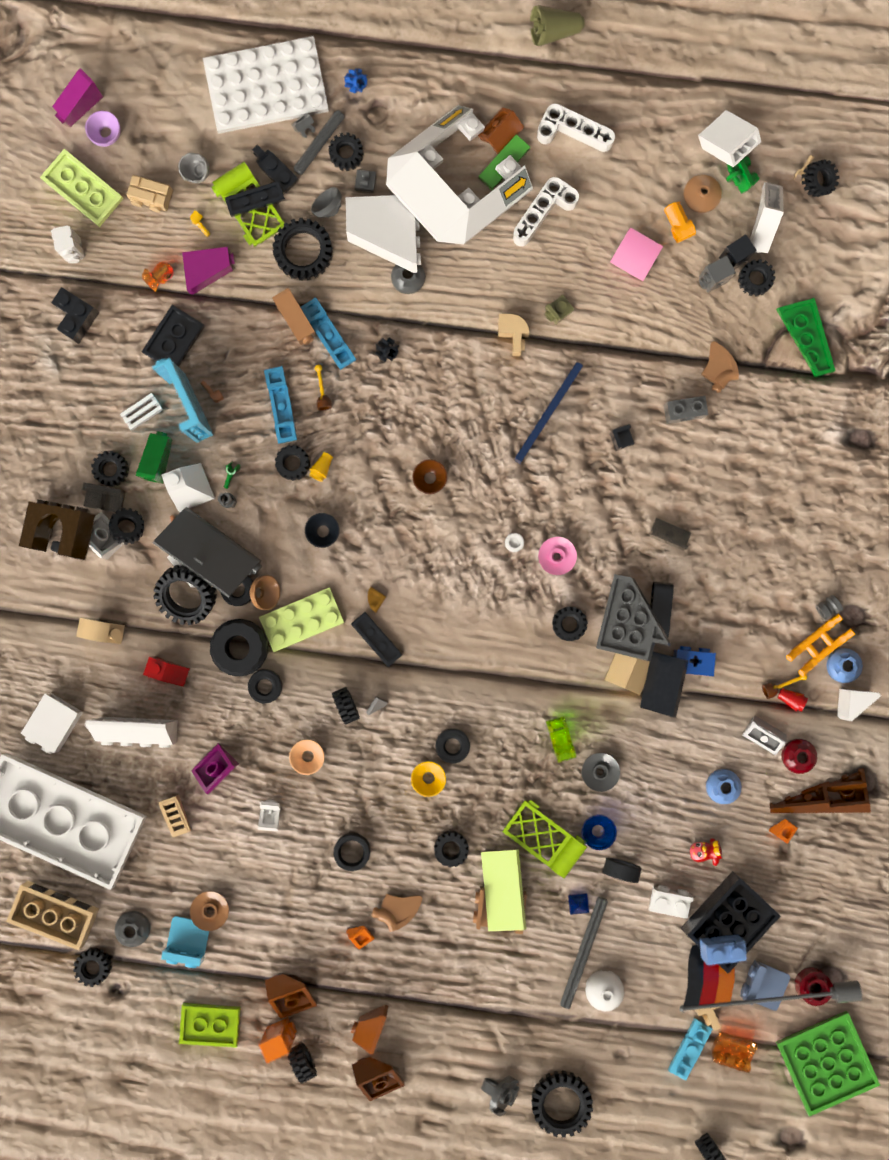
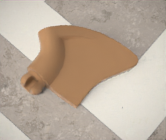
(720, 367)
(397, 910)

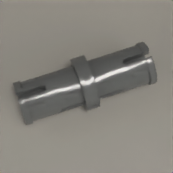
(227, 500)

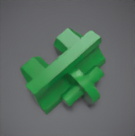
(741, 176)

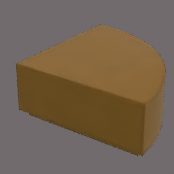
(375, 599)

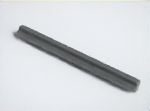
(583, 952)

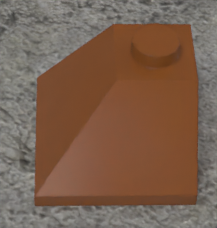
(288, 995)
(369, 1028)

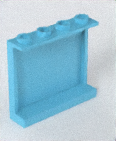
(197, 426)

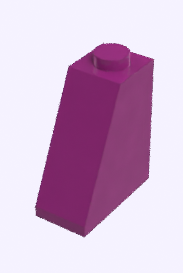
(76, 98)
(206, 267)

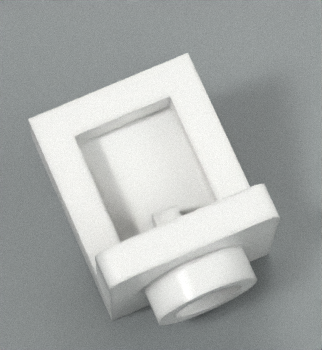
(269, 815)

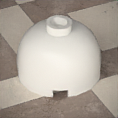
(604, 990)

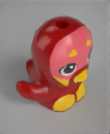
(704, 851)

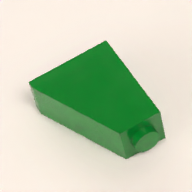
(155, 457)

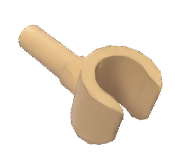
(800, 171)

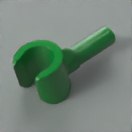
(230, 471)

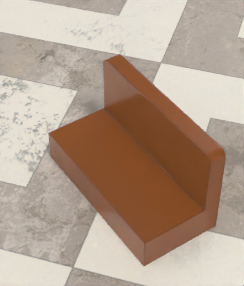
(501, 129)

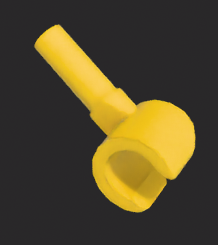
(195, 219)

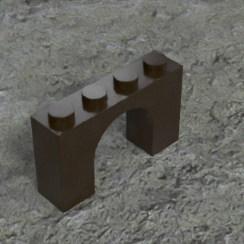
(76, 528)

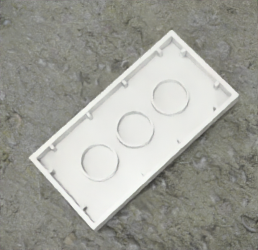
(65, 822)

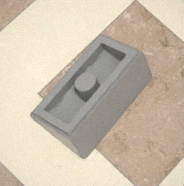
(765, 735)

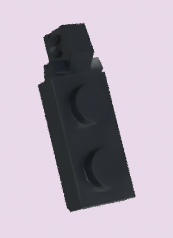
(275, 168)

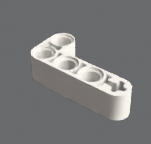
(577, 131)
(540, 213)

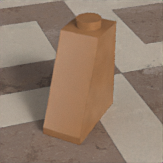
(294, 317)

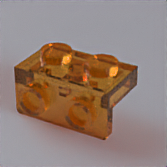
(733, 1051)

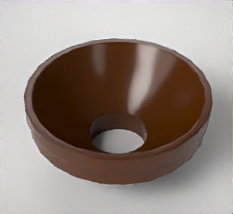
(425, 467)

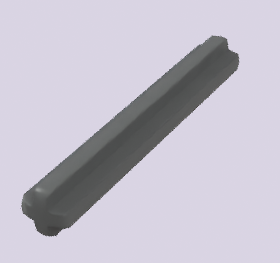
(319, 142)

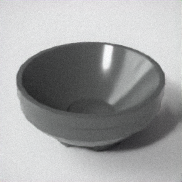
(327, 203)
(408, 286)
(138, 922)

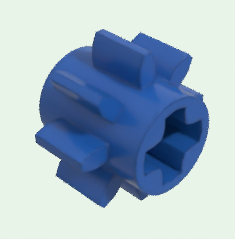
(355, 80)

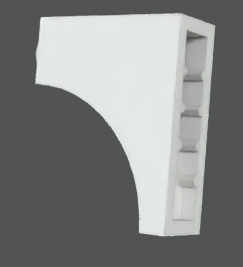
(768, 217)

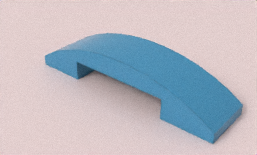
(328, 334)
(280, 404)

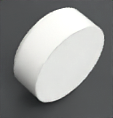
(514, 542)

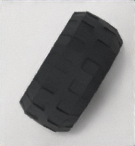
(220, 647)

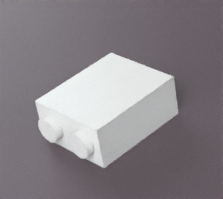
(729, 138)
(51, 723)

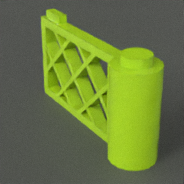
(235, 182)
(565, 855)

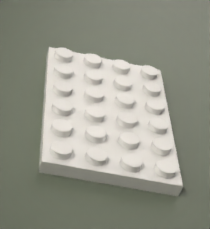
(265, 84)

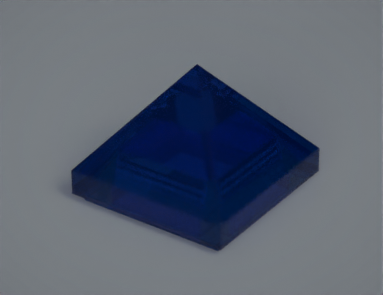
(578, 903)

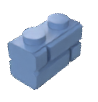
(723, 949)

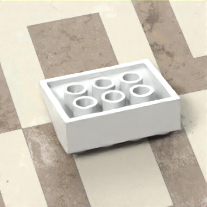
(133, 731)

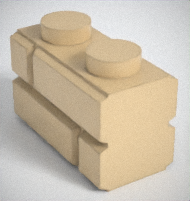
(149, 193)

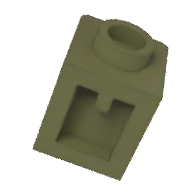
(558, 310)

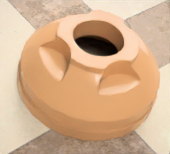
(302, 766)

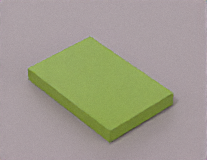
(209, 1025)

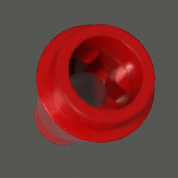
(793, 699)

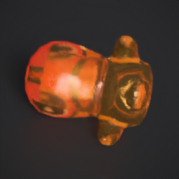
(159, 275)

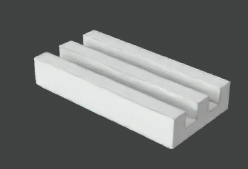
(136, 406)

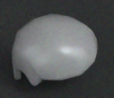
(193, 167)

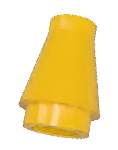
(321, 467)

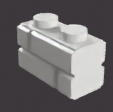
(67, 244)

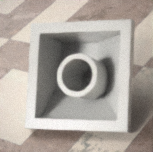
(188, 486)

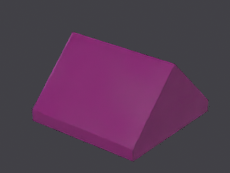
(214, 768)

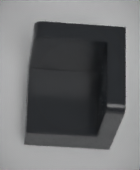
(622, 437)

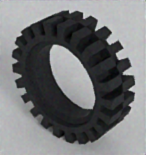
(291, 230)
(173, 609)
(574, 1123)

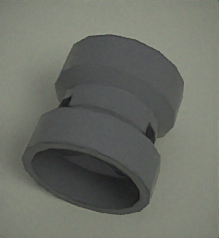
(829, 607)

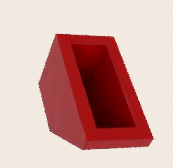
(166, 671)

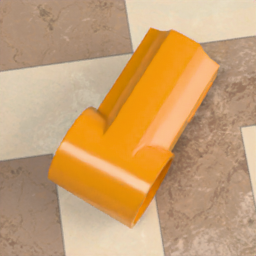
(681, 226)

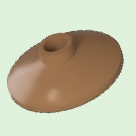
(702, 202)
(200, 915)

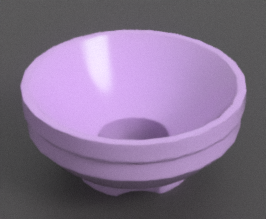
(99, 121)

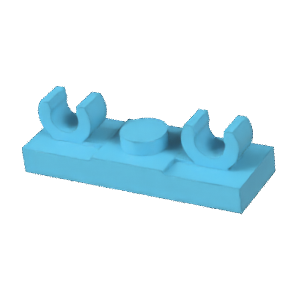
(690, 1049)

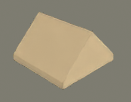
(628, 673)

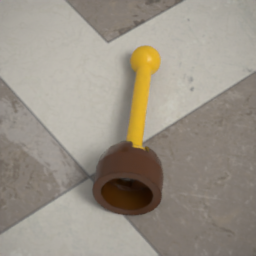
(323, 401)
(771, 690)

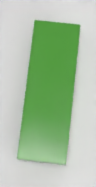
(516, 148)

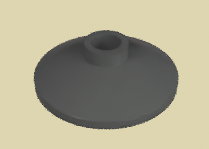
(610, 774)

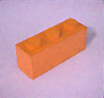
(277, 1039)

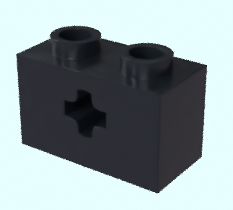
(739, 251)

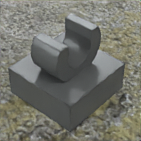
(303, 123)
(365, 181)

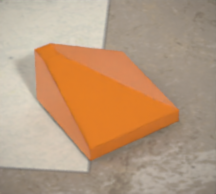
(784, 830)
(359, 936)

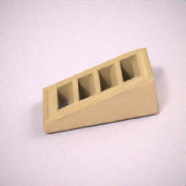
(181, 813)

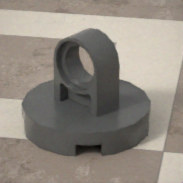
(501, 1093)

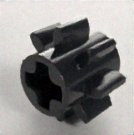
(387, 349)

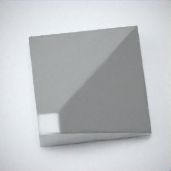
(376, 705)

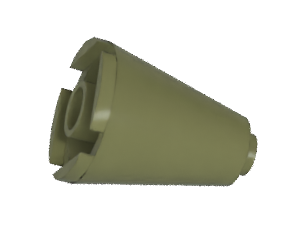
(553, 24)

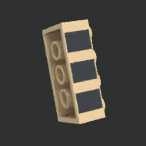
(52, 915)

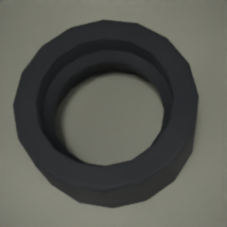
(351, 866)
(622, 870)

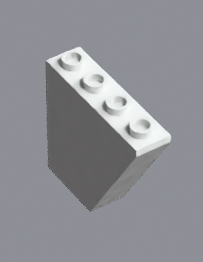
(384, 228)

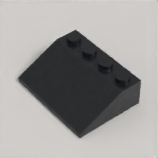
(731, 911)

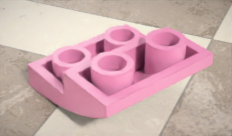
(636, 254)

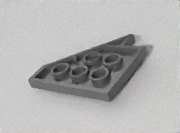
(629, 622)

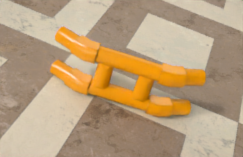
(819, 656)

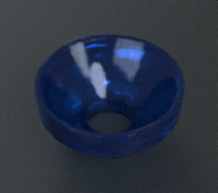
(603, 841)

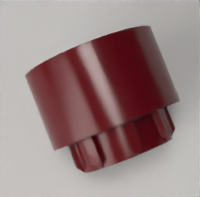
(806, 978)

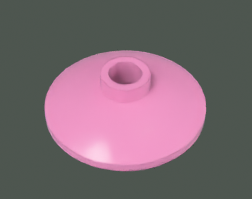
(567, 556)

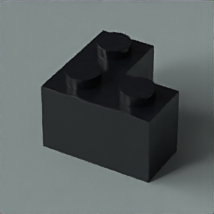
(78, 315)

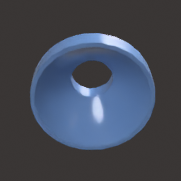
(835, 665)
(714, 783)

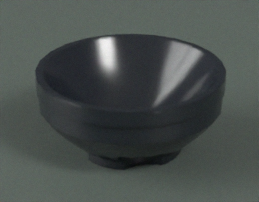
(317, 521)

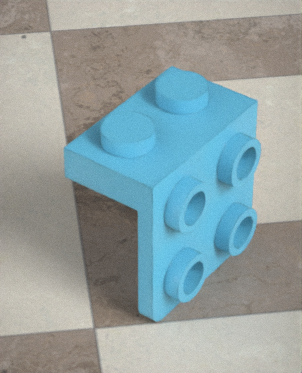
(185, 943)

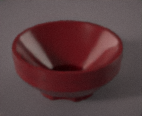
(790, 753)

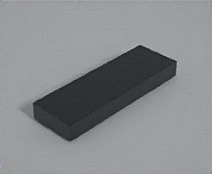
(254, 198)
(376, 639)

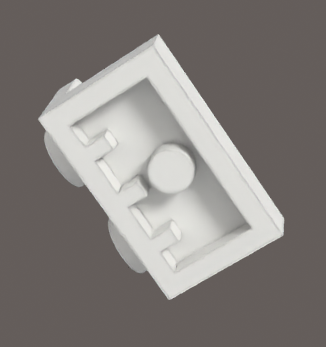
(670, 902)

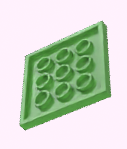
(827, 1063)

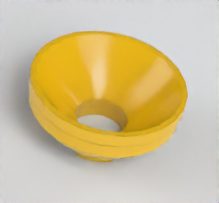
(428, 789)

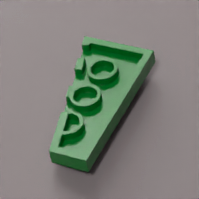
(807, 331)

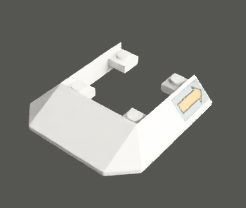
(432, 201)

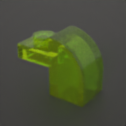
(561, 739)

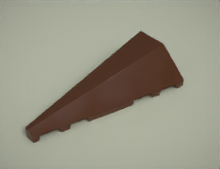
(839, 796)

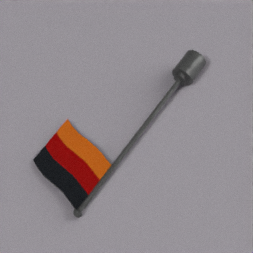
(713, 987)

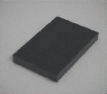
(173, 336)
(664, 684)

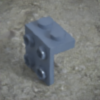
(764, 982)

